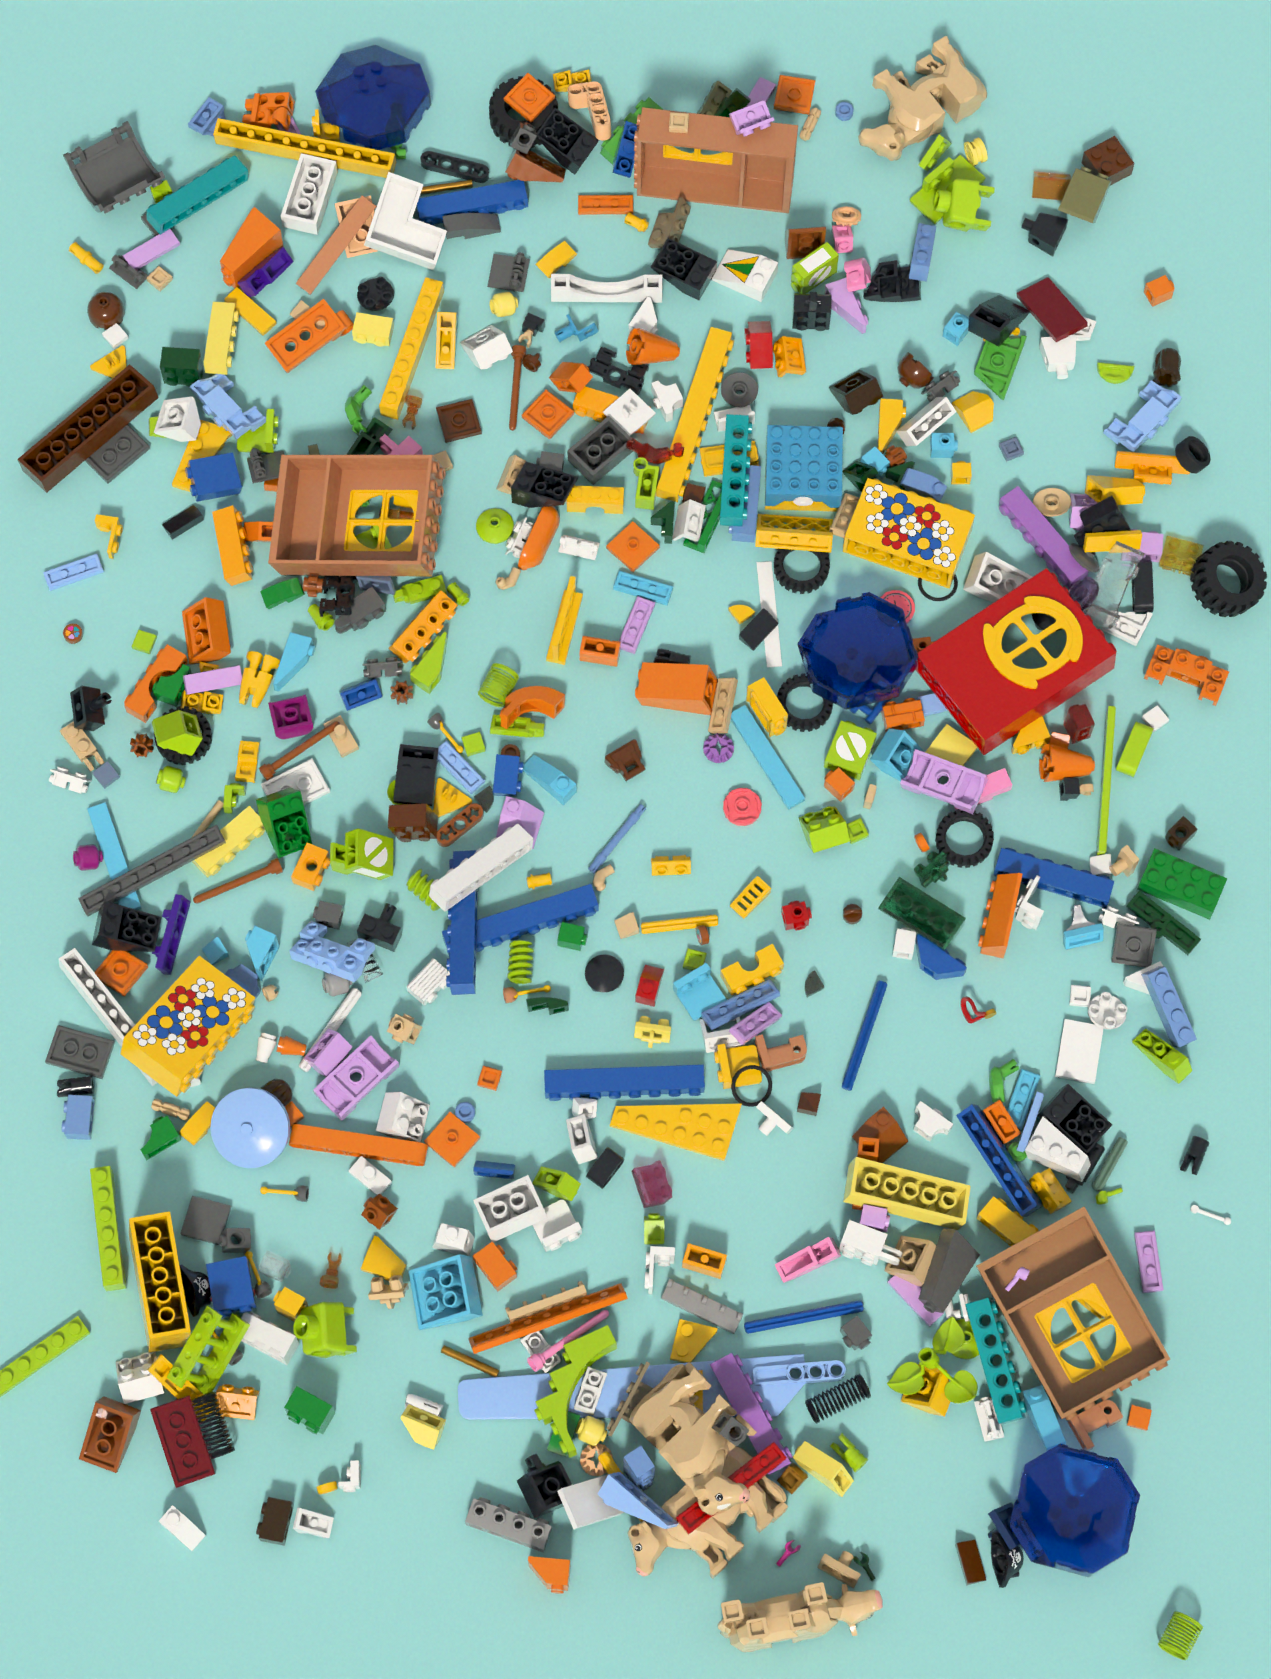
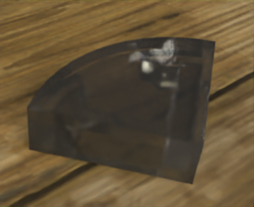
(485, 798)
(813, 984)

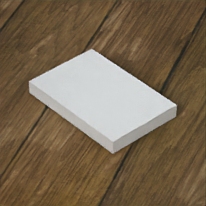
(302, 777)
(1079, 1051)
(584, 1504)

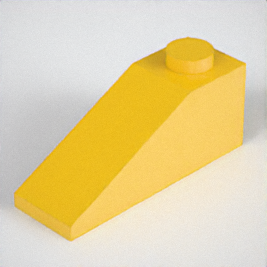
(446, 340)
(890, 418)

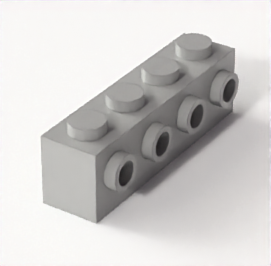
(508, 1525)

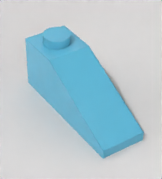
(294, 658)
(550, 779)
(1043, 1417)

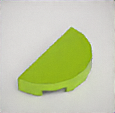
(1114, 372)

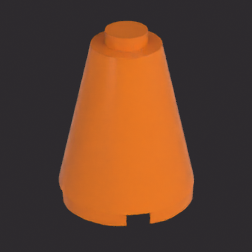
(650, 348)
(1063, 763)

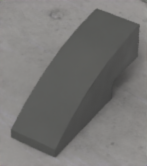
(470, 225)

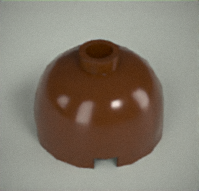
(105, 310)
(913, 372)

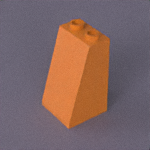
(250, 246)
(677, 687)

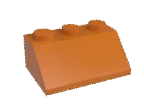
(206, 631)

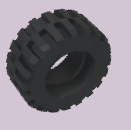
(503, 124)
(1247, 568)

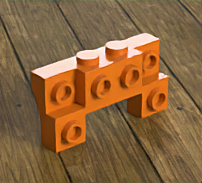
(1189, 669)

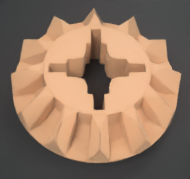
(846, 216)
(588, 1465)

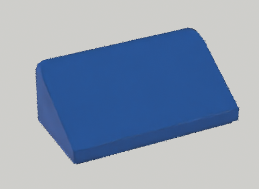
(360, 694)
(494, 1169)

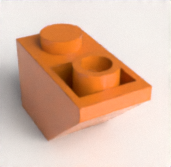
(258, 531)

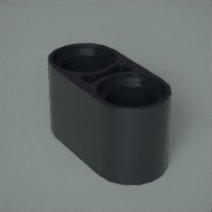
(605, 1167)

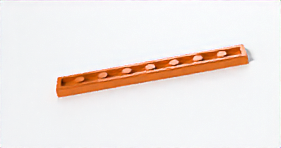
(547, 1318)

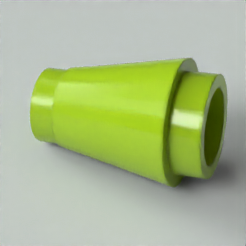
(324, 622)

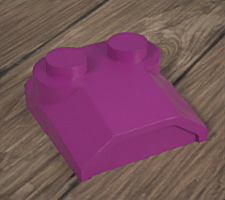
(291, 717)

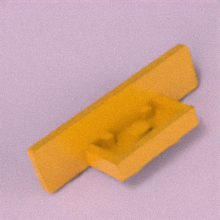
(1149, 467)

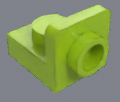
(229, 799)
(653, 1229)

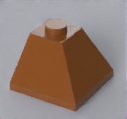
(887, 1130)

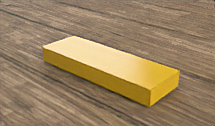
(251, 311)
(1105, 540)

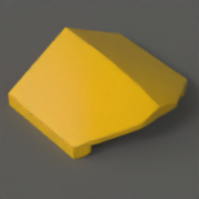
(974, 410)

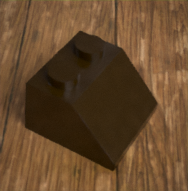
(856, 392)

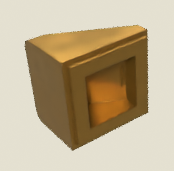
(792, 1478)

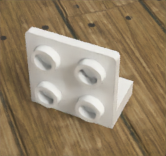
(663, 1256)

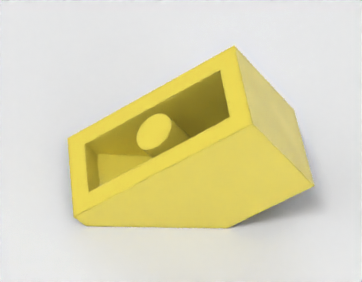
(423, 1426)

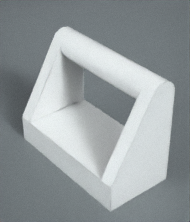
(716, 1038)

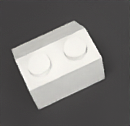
(487, 347)

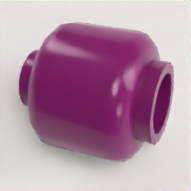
(87, 857)

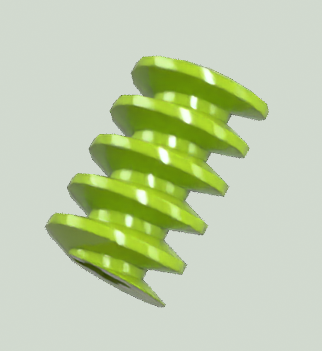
(422, 888)
(518, 962)

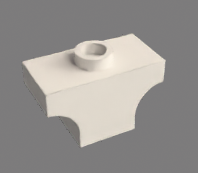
(666, 399)
(931, 1122)

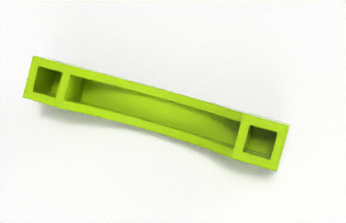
(107, 1228)

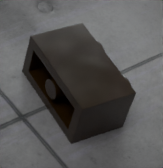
(275, 1521)

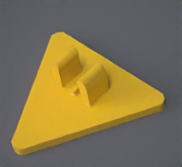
(112, 363)
(448, 798)

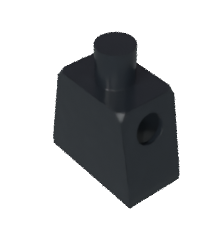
(1045, 231)

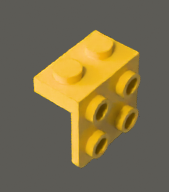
(732, 1060)

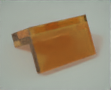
(1050, 185)

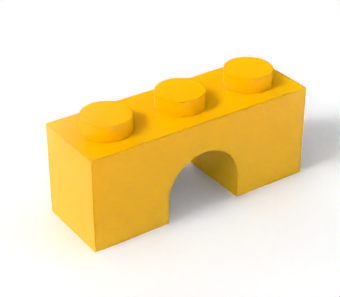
(607, 498)
(738, 979)

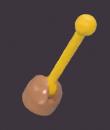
(510, 994)

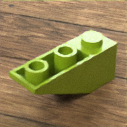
(429, 670)
(1163, 1055)

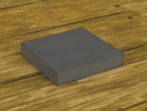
(1133, 945)
(205, 1220)

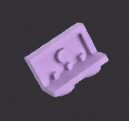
(750, 118)

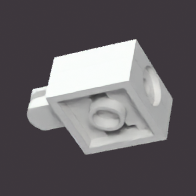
(867, 1245)

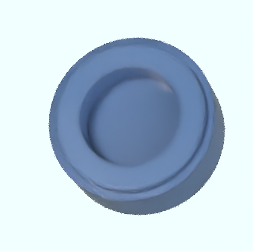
(844, 111)
(465, 1112)

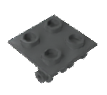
(509, 272)
(264, 466)

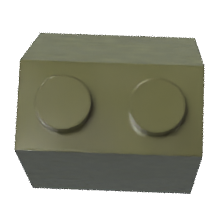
(1085, 194)

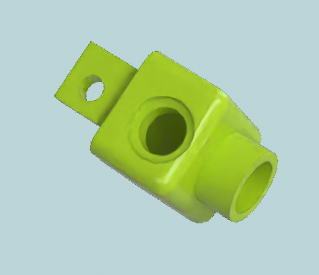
(961, 203)
(324, 1329)

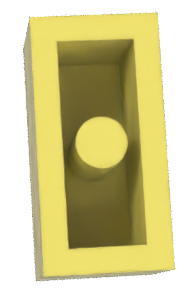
(372, 329)

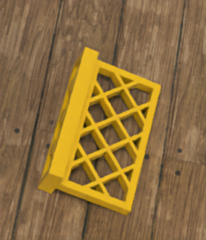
(795, 539)
(565, 624)

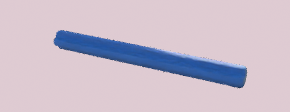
(864, 1035)
(803, 1316)

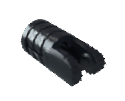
(667, 656)
(75, 1086)
(1196, 1152)

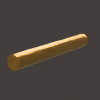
(446, 186)
(470, 1361)

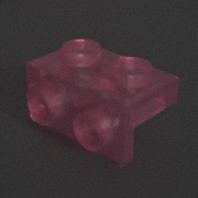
(652, 1184)

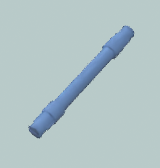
(601, 857)

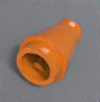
(289, 1046)

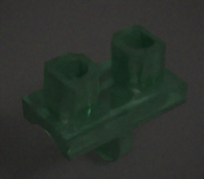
(934, 871)

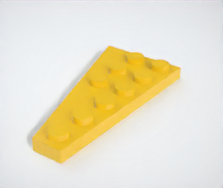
(693, 1127)

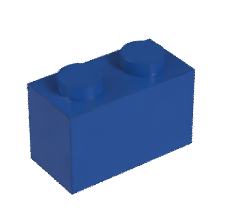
(507, 775)

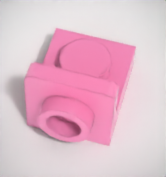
(842, 238)

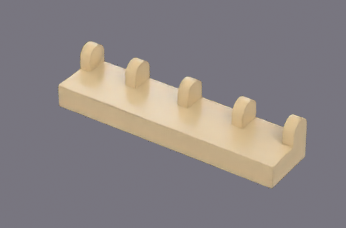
(546, 1303)

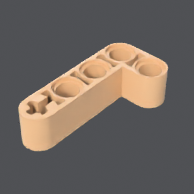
(592, 96)

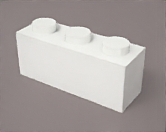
(926, 421)

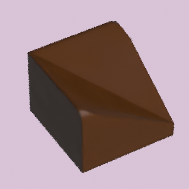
(809, 1103)

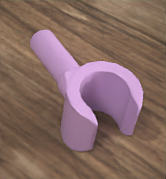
(1022, 1273)

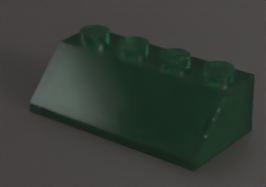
(922, 913)

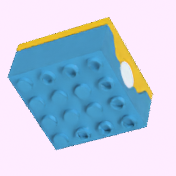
(803, 468)

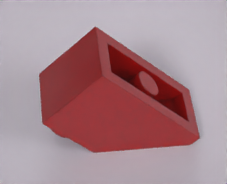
(649, 985)

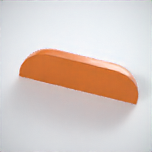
(539, 538)

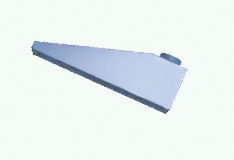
(627, 1497)

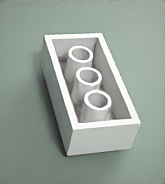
(309, 194)

